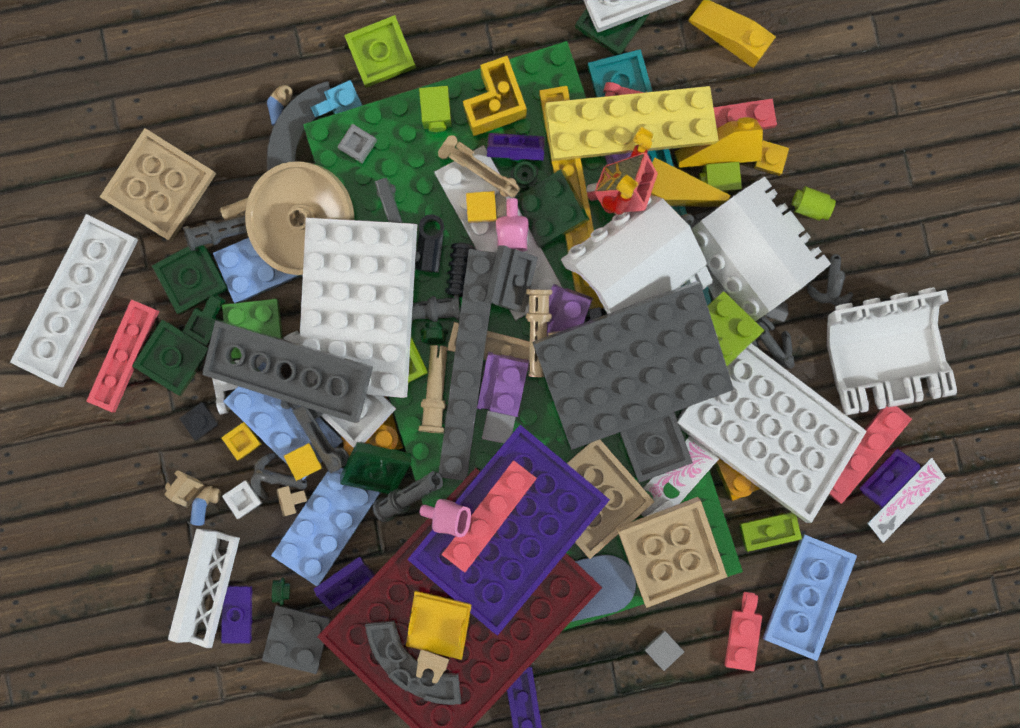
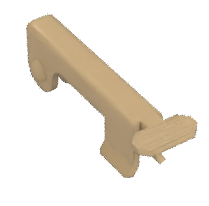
(465, 158)

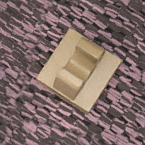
(183, 489)
(288, 500)
(431, 661)

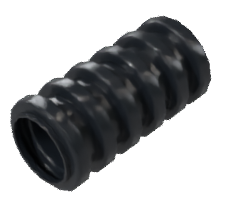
(458, 268)

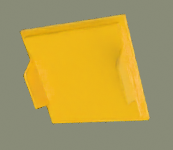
(438, 625)

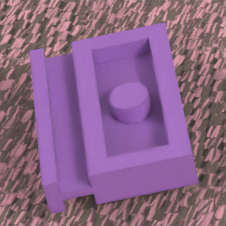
(567, 308)
(503, 384)

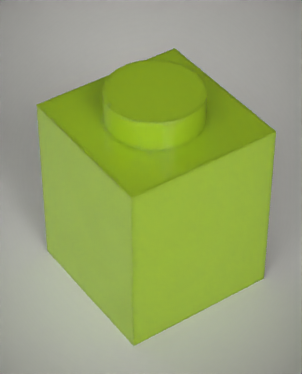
(435, 108)
(723, 177)

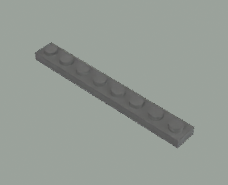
(467, 367)

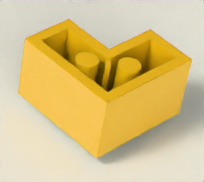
(500, 104)

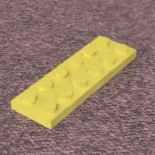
(610, 123)

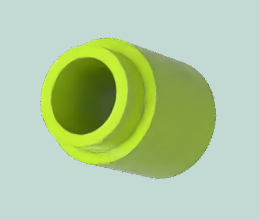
(813, 203)

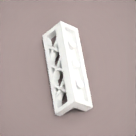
(199, 584)

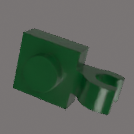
(202, 321)

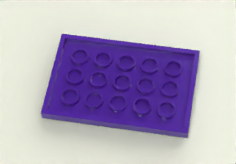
(526, 543)

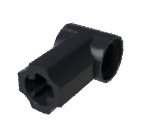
(430, 246)

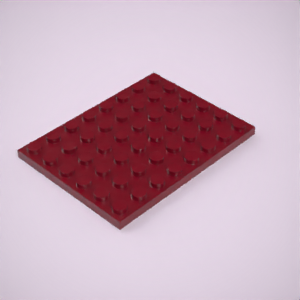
(488, 660)

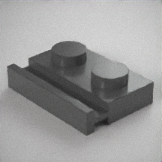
(510, 278)

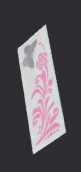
(683, 478)
(907, 500)

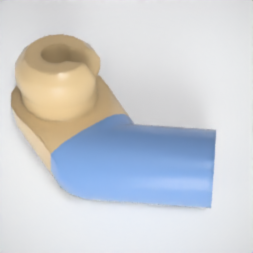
(278, 101)
(200, 503)

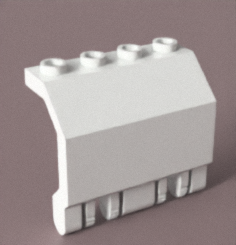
(757, 250)
(639, 256)
(889, 350)

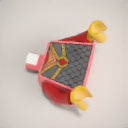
(629, 182)

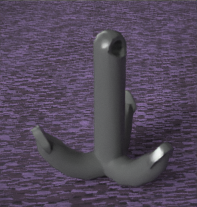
(834, 287)
(783, 358)
(272, 477)

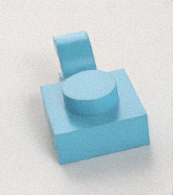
(338, 100)

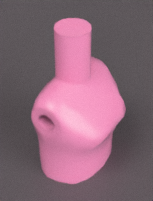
(512, 229)
(448, 517)

